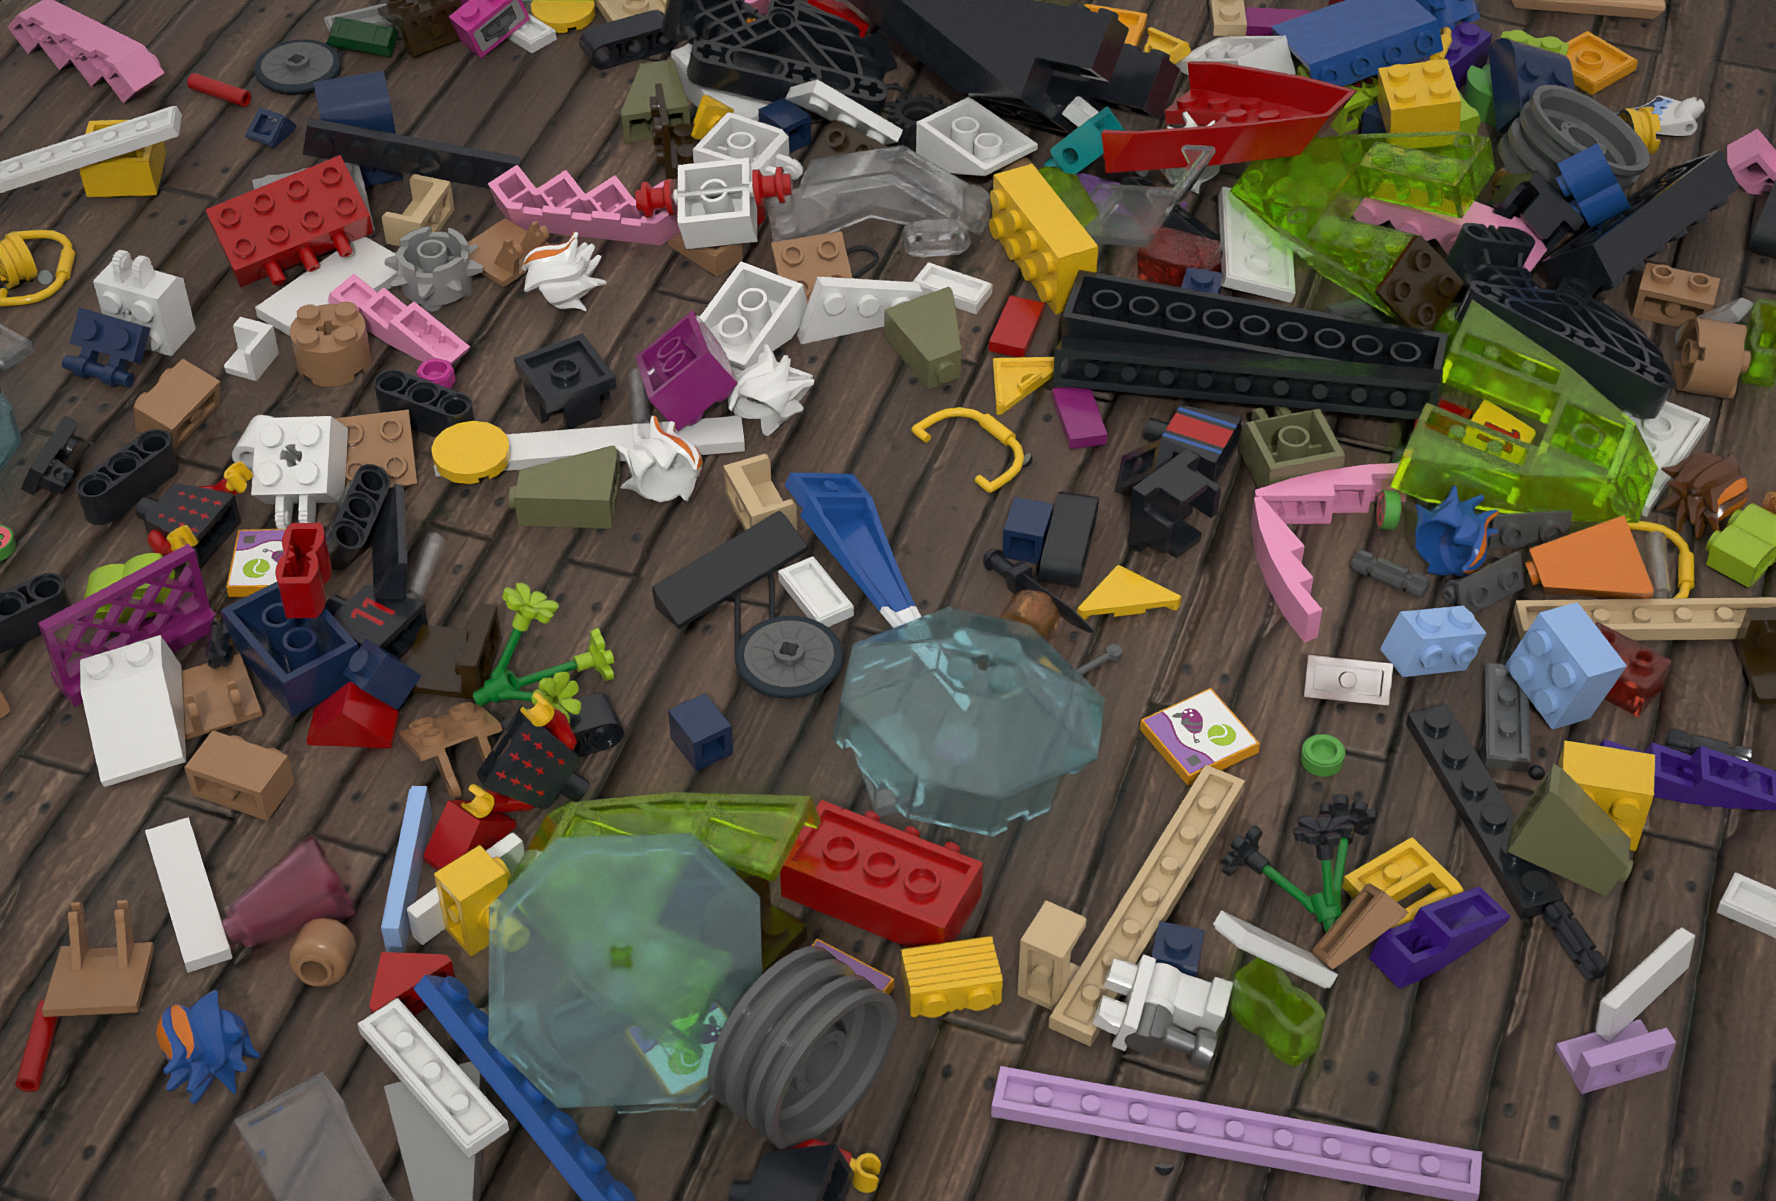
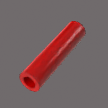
(219, 89)
(36, 1051)

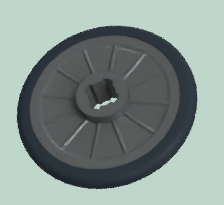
(296, 64)
(789, 657)

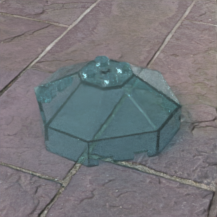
(965, 740)
(620, 1034)

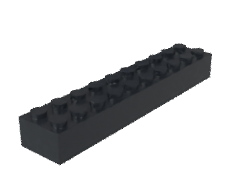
(1177, 316)

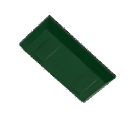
(362, 36)

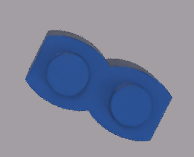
(1592, 185)

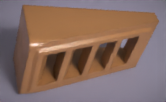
(713, 259)
(1360, 923)

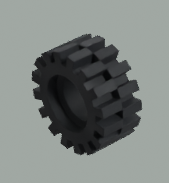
(909, 111)

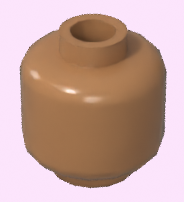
(322, 952)

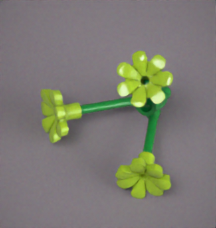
(556, 691)

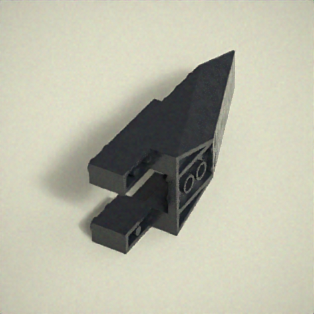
(1030, 57)

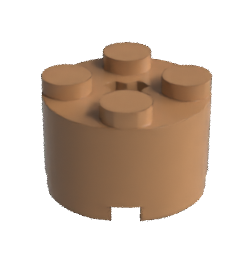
(330, 343)
(1710, 357)

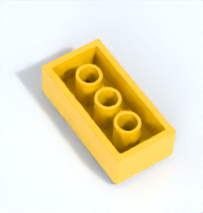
(1040, 234)

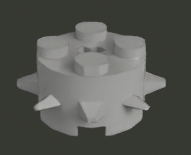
(434, 267)

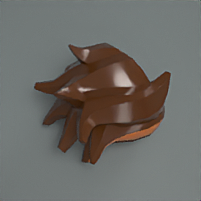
(1705, 490)

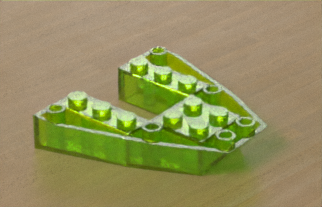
(1314, 194)
(1586, 457)

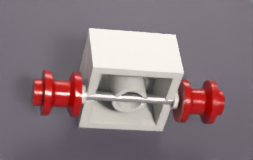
(715, 200)

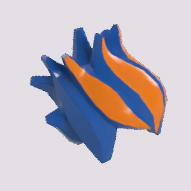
(1453, 535)
(203, 1045)

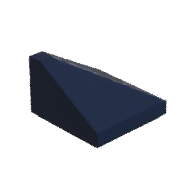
(269, 128)

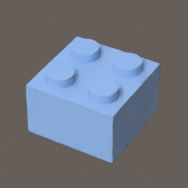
(1565, 665)

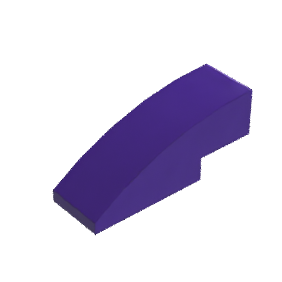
(1437, 936)

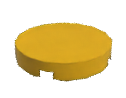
(564, 13)
(471, 452)

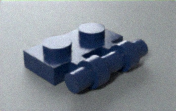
(110, 336)

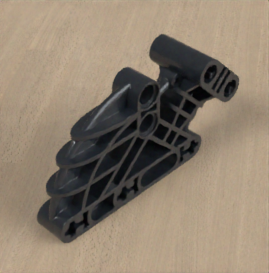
(803, 38)
(1566, 321)

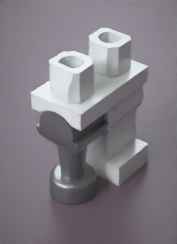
(1158, 1003)

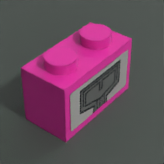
(487, 23)

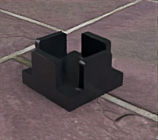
(1538, 204)
(566, 378)
(1164, 502)

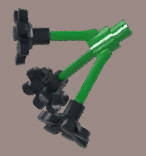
(1333, 828)

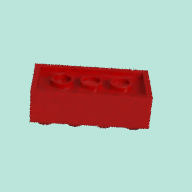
(290, 222)
(882, 878)

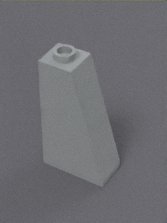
(430, 1157)

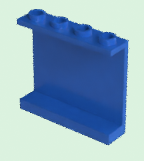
(1359, 37)

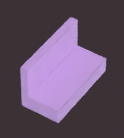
(1630, 1055)

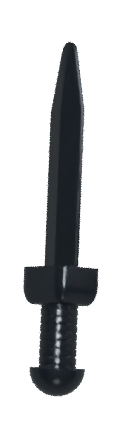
(1020, 578)

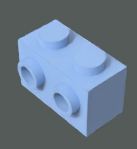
(1433, 641)

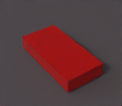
(1016, 327)

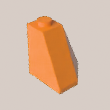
(1592, 564)

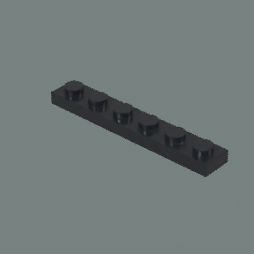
(405, 153)
(1481, 808)

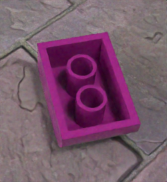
(686, 371)

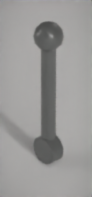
(1113, 653)

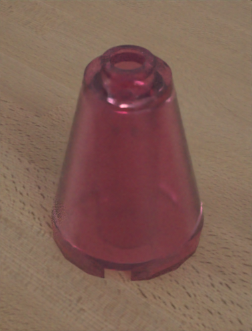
(287, 897)

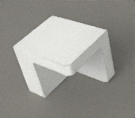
(255, 349)

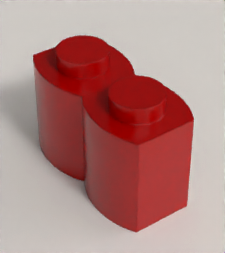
(303, 570)

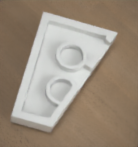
(835, 106)
(851, 306)

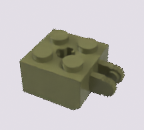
(1288, 445)

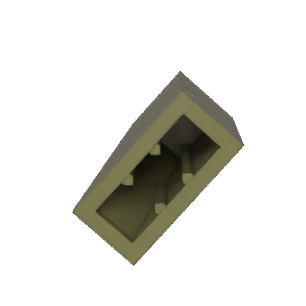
(636, 110)
(927, 336)
(569, 491)
(1571, 835)

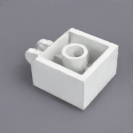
(743, 138)
(148, 298)
(299, 464)

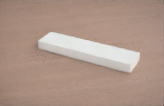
(188, 895)
(433, 1077)

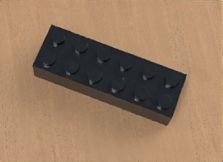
(1656, 216)

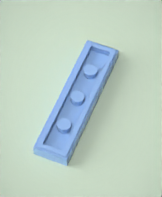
(406, 869)

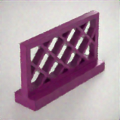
(176, 621)

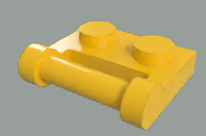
(1401, 874)

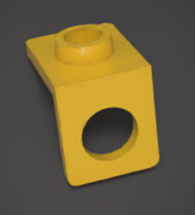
(708, 115)

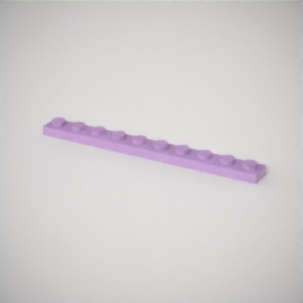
(1238, 1134)

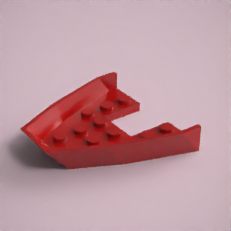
(1254, 112)

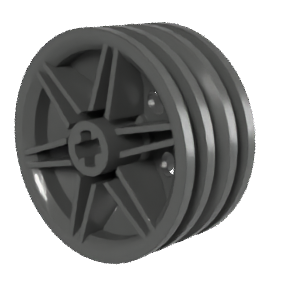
(1563, 123)
(802, 1047)

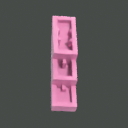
(401, 326)
(1338, 490)
(1281, 564)

